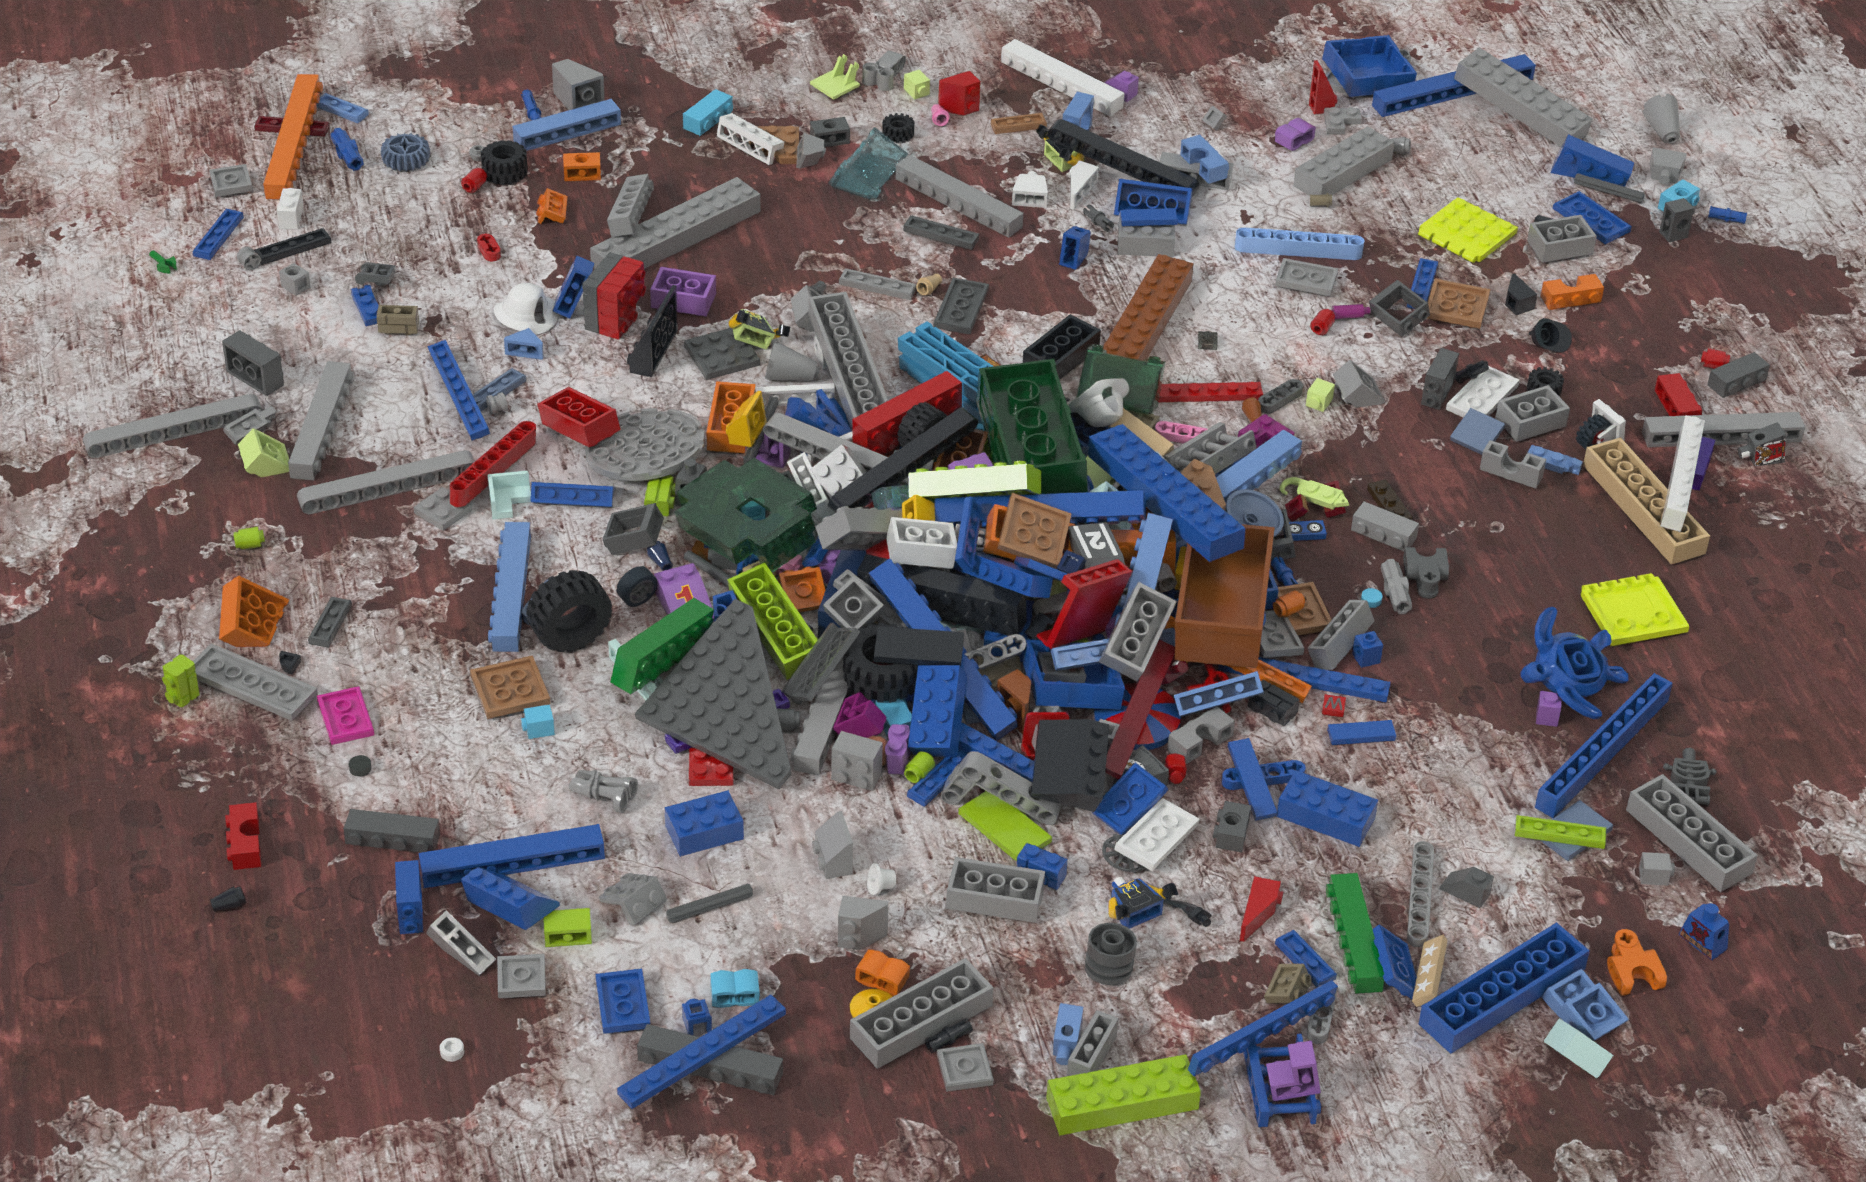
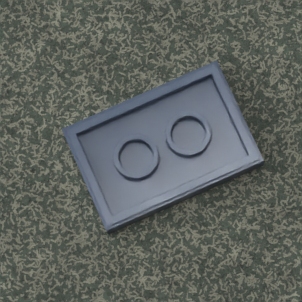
(1579, 814)

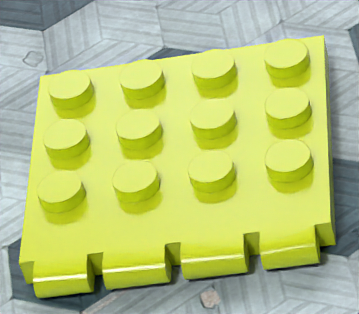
(1467, 230)
(1634, 609)

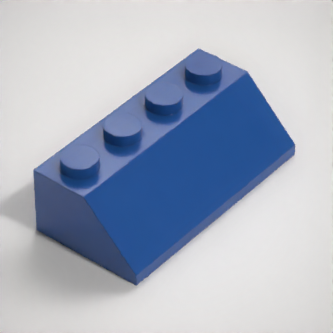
(1148, 195)
(507, 897)

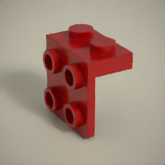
(1031, 720)

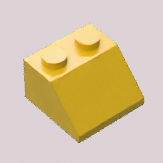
(747, 421)

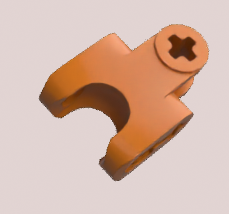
(1632, 962)

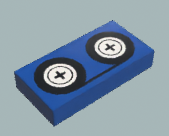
(1307, 530)

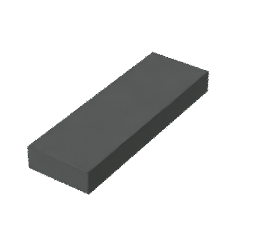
(330, 622)

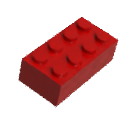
(579, 416)

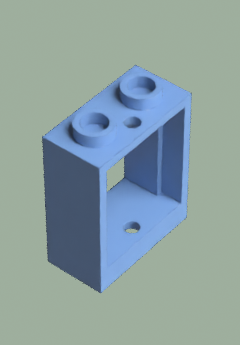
(1080, 110)

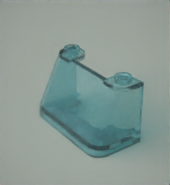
(868, 166)

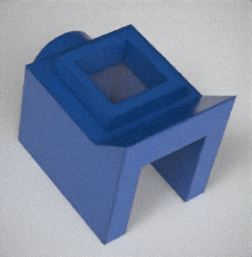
(696, 1012)

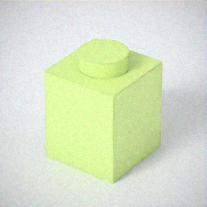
(916, 84)
(1320, 394)

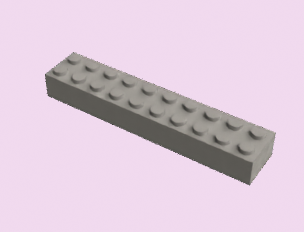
(684, 224)
(846, 354)

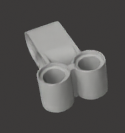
(883, 71)

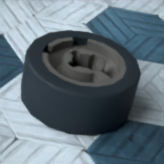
(636, 586)

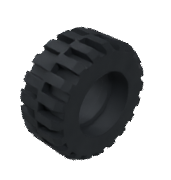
(559, 596)
(876, 680)

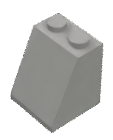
(577, 84)

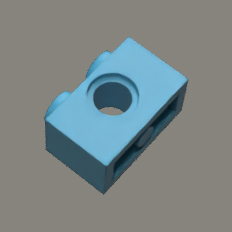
(1678, 191)

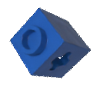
(1367, 649)

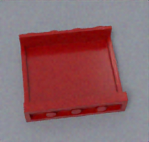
(1089, 603)

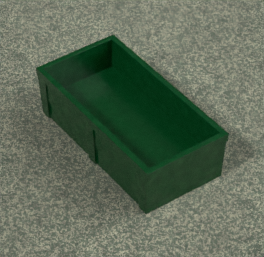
(1032, 423)

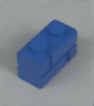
(1040, 859)

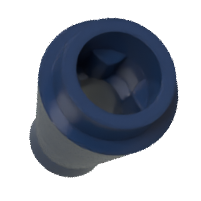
(659, 555)

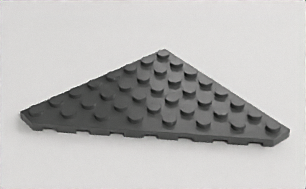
(724, 700)

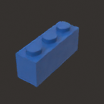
(572, 287)

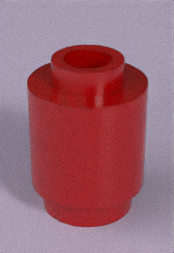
(474, 180)
(1322, 321)
(1714, 358)

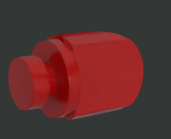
(1177, 767)

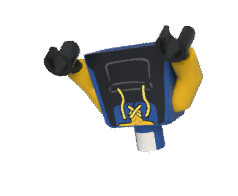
(1137, 901)

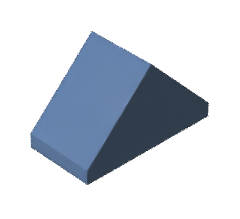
(524, 344)

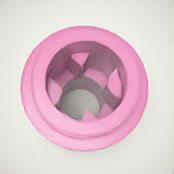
(939, 115)

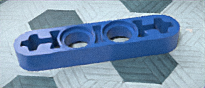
(1285, 766)

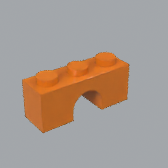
(1558, 295)

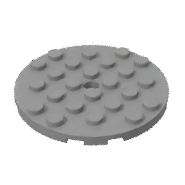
(648, 445)

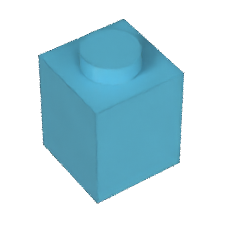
(538, 721)

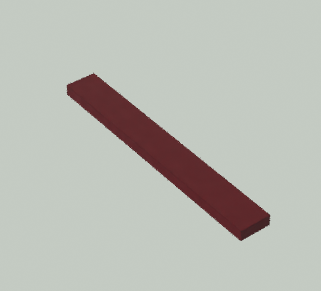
(1138, 709)

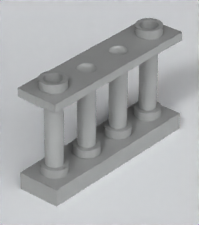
(1209, 441)

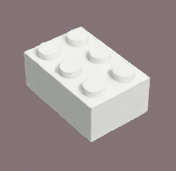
(921, 542)

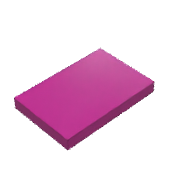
(345, 715)

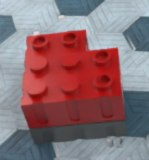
(612, 295)

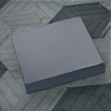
(1476, 431)

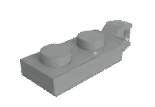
(254, 419)

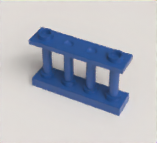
(1261, 1091)

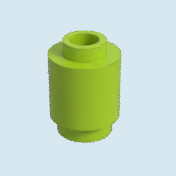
(248, 538)
(919, 766)

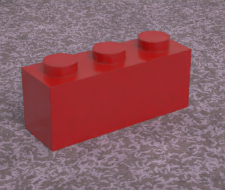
(1676, 396)

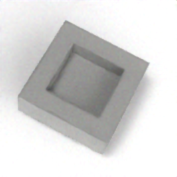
(1214, 118)

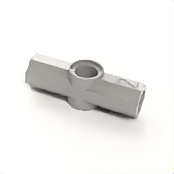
(1396, 586)

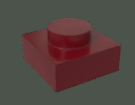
(1296, 507)

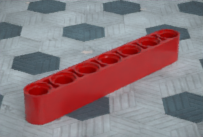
(494, 461)

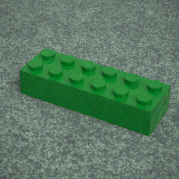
(660, 646)

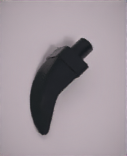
(1195, 913)

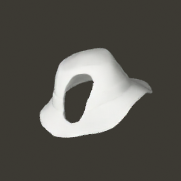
(519, 309)
(1099, 411)

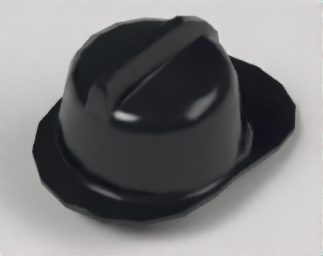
(1551, 335)

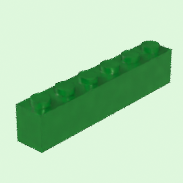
(1355, 933)

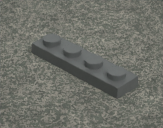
(941, 232)

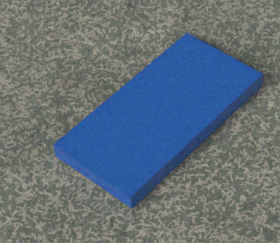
(1601, 221)
(1039, 567)

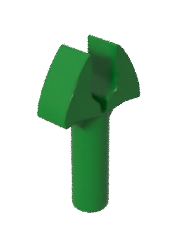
(164, 264)

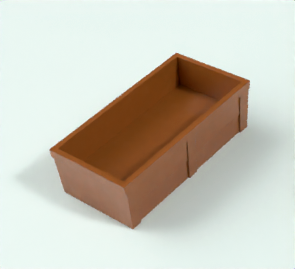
(1224, 603)

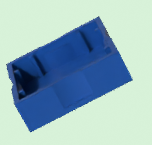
(1367, 64)
(1100, 691)

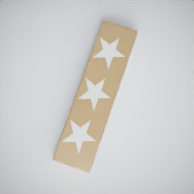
(1429, 970)

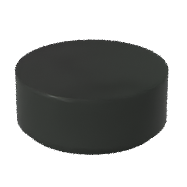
(360, 765)

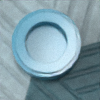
(1373, 597)

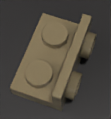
(1288, 983)

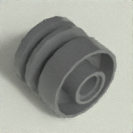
(1110, 953)

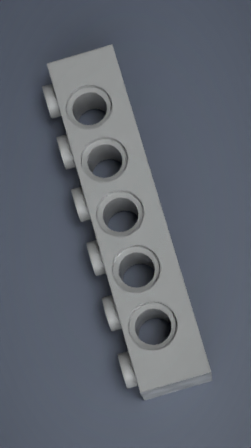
(630, 205)

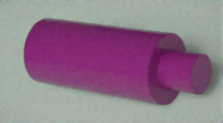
(1350, 311)

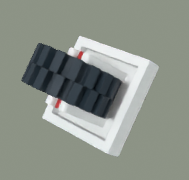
(1601, 427)

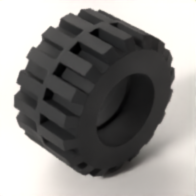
(504, 162)
(918, 421)

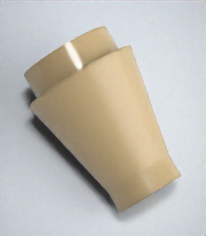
(928, 284)

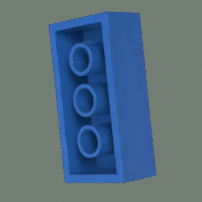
(937, 710)
(1327, 808)

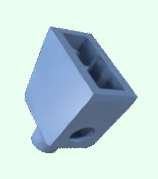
(1067, 1031)

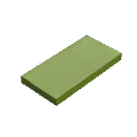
(1003, 824)

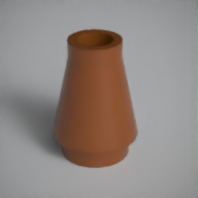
(1252, 409)

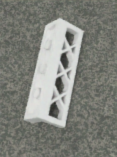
(749, 133)
(805, 392)

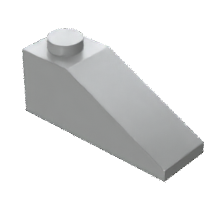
(459, 943)

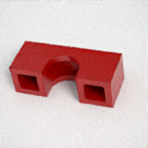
(244, 849)

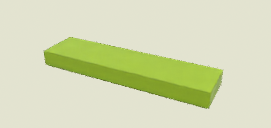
(1560, 832)

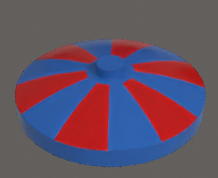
(1159, 723)

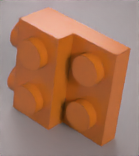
(803, 587)

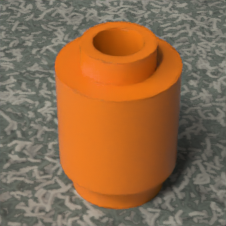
(1289, 604)

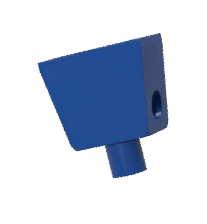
(1075, 241)

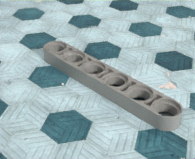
(1420, 893)

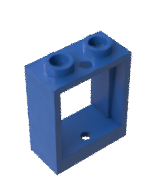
(409, 897)

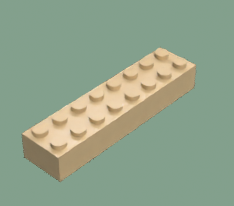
(1643, 499)

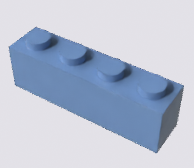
(1218, 694)

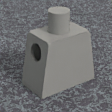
(1666, 165)

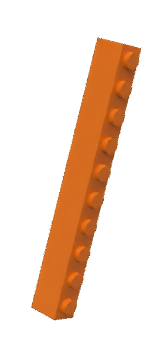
(293, 135)

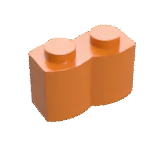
(882, 972)

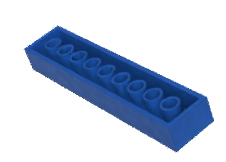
(1167, 492)

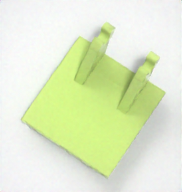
(835, 82)

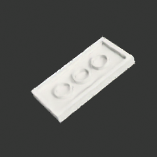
(1483, 393)
(1157, 834)

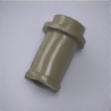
(1321, 200)

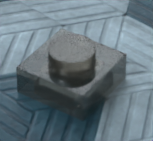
(1207, 340)

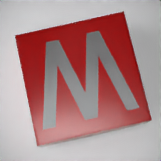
(1333, 705)

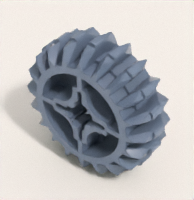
(405, 152)

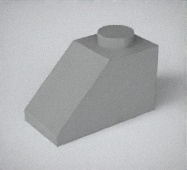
(809, 151)

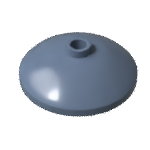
(1254, 508)

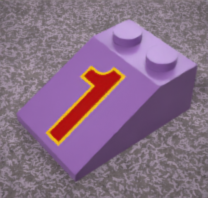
(679, 586)

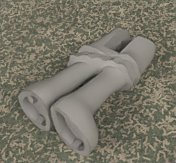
(595, 785)

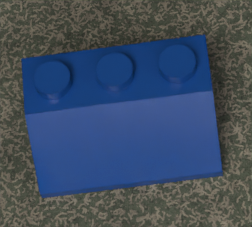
(807, 414)

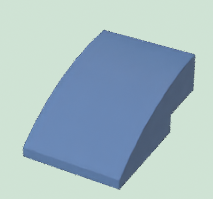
(1584, 1005)

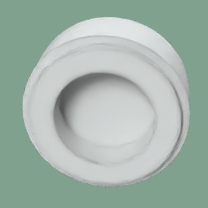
(451, 1049)

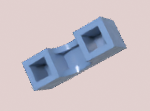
(1212, 164)

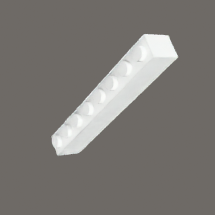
(1061, 76)
(1682, 473)

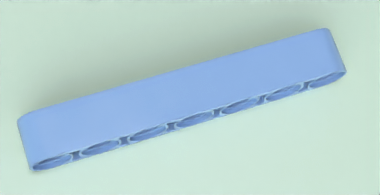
(1299, 243)

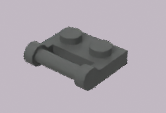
(380, 275)

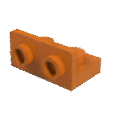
(552, 206)

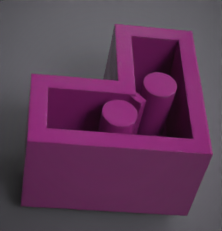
(1264, 429)
(859, 717)

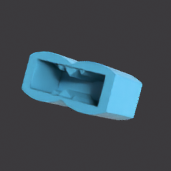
(734, 988)

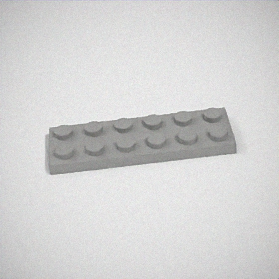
(253, 682)

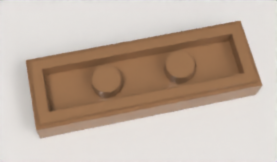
(1018, 123)

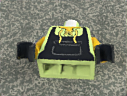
(1059, 155)
(755, 329)

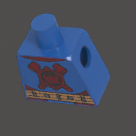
(1706, 930)

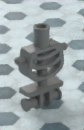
(1691, 776)

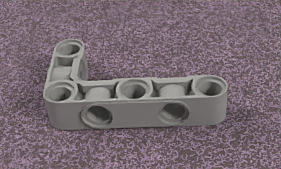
(999, 781)

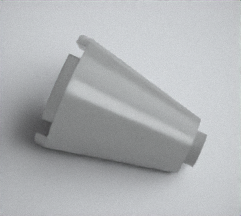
(1663, 117)
(790, 365)

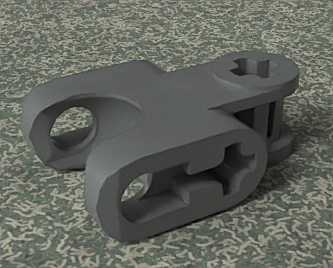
(1426, 570)

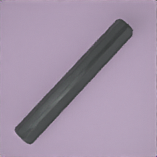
(1609, 188)
(709, 903)

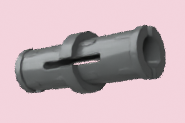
(1098, 218)

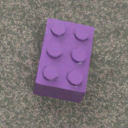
(694, 290)

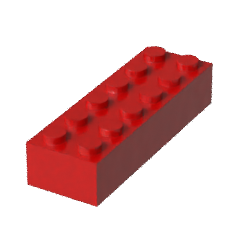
(879, 426)

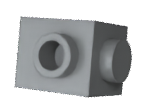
(1656, 868)

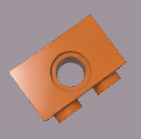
(582, 166)

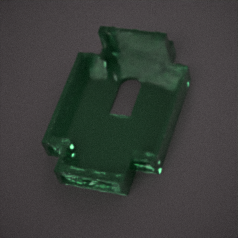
(713, 515)

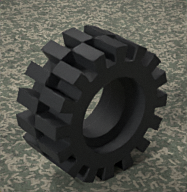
(898, 127)
(1544, 377)

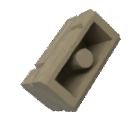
(397, 319)

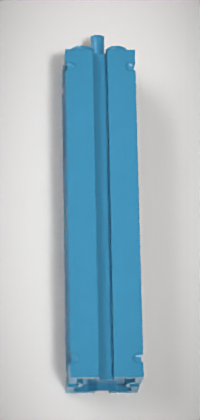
(934, 352)

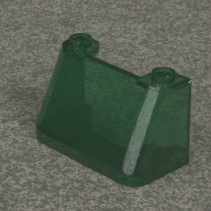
(1142, 377)

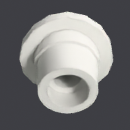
(880, 879)

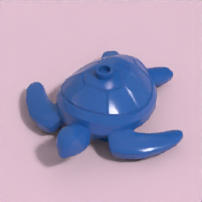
(1571, 665)

